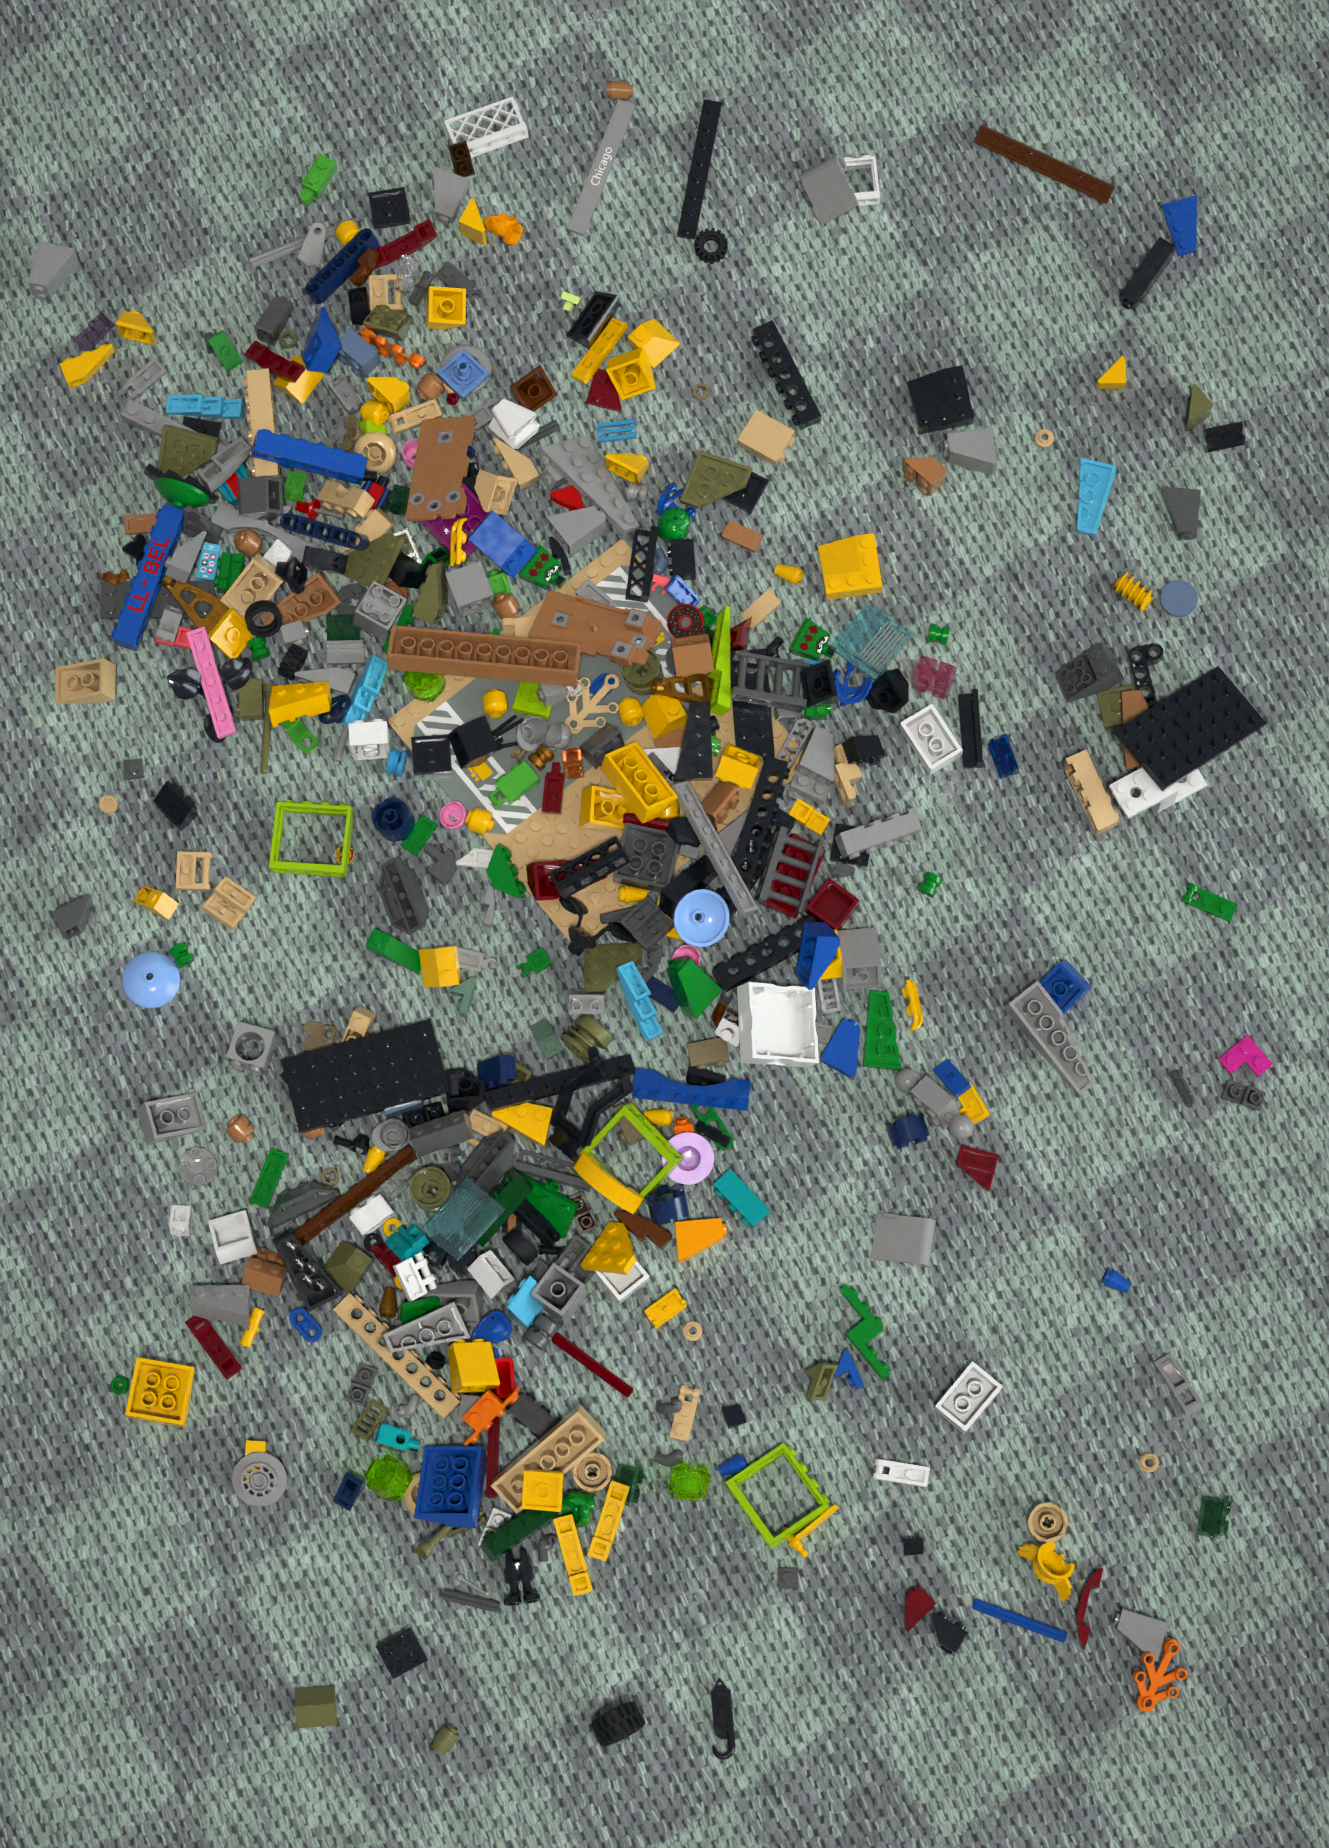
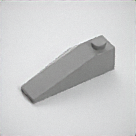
(465, 1294)

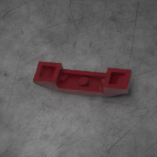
(406, 244)
(277, 365)
(214, 1346)
(1082, 1630)

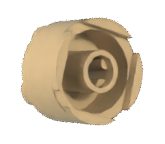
(603, 1474)
(1053, 1514)

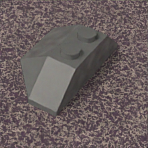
(402, 897)
(488, 1162)
(300, 1202)

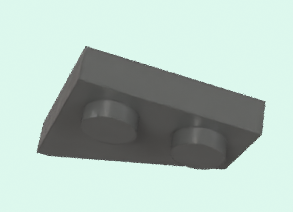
(195, 523)

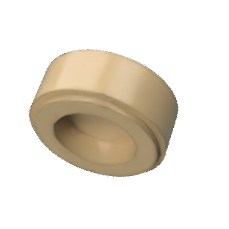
(108, 804)

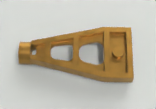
(214, 615)
(666, 688)

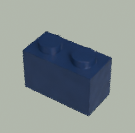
(497, 1071)

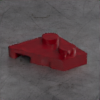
(603, 392)
(978, 1165)

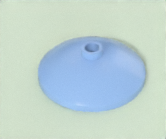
(712, 920)
(151, 992)

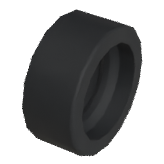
(261, 606)
(520, 1247)

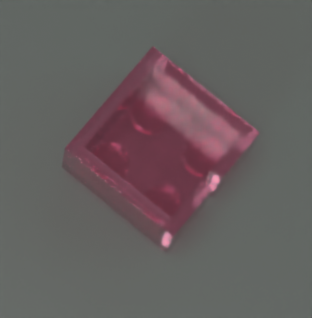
(934, 681)

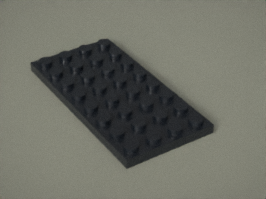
(1190, 728)
(365, 1076)

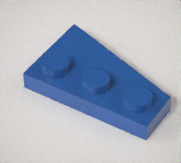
(1182, 224)

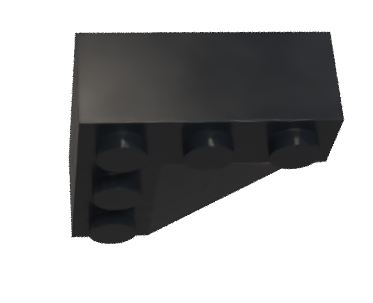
(941, 400)

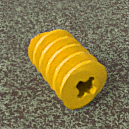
(1133, 592)

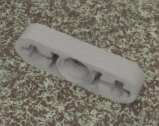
(805, 734)

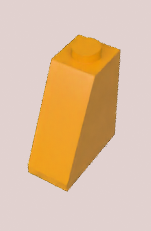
(698, 1236)

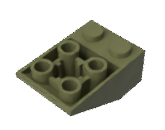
(388, 322)
(433, 595)

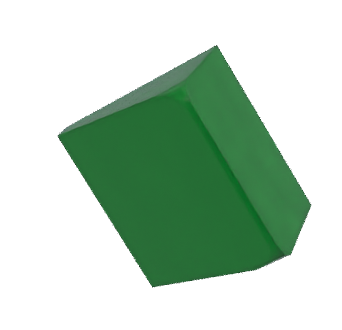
(710, 618)

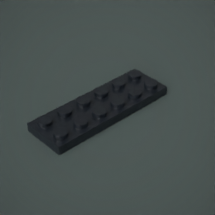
(752, 721)

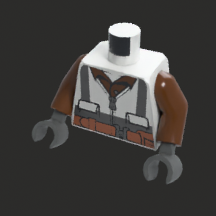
(726, 1021)

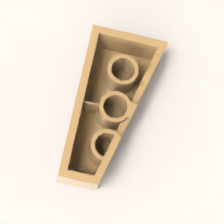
(1090, 792)

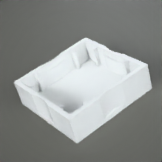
(777, 1025)

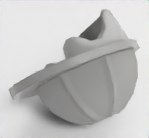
(530, 732)
(390, 1135)

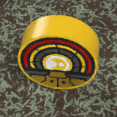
(338, 854)

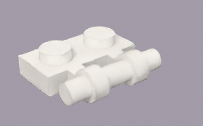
(410, 1278)

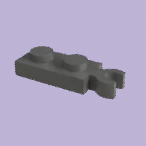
(455, 279)

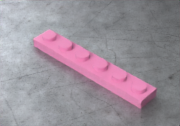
(211, 682)

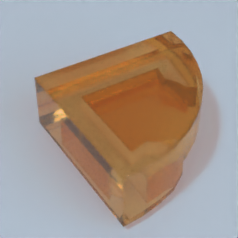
(115, 578)

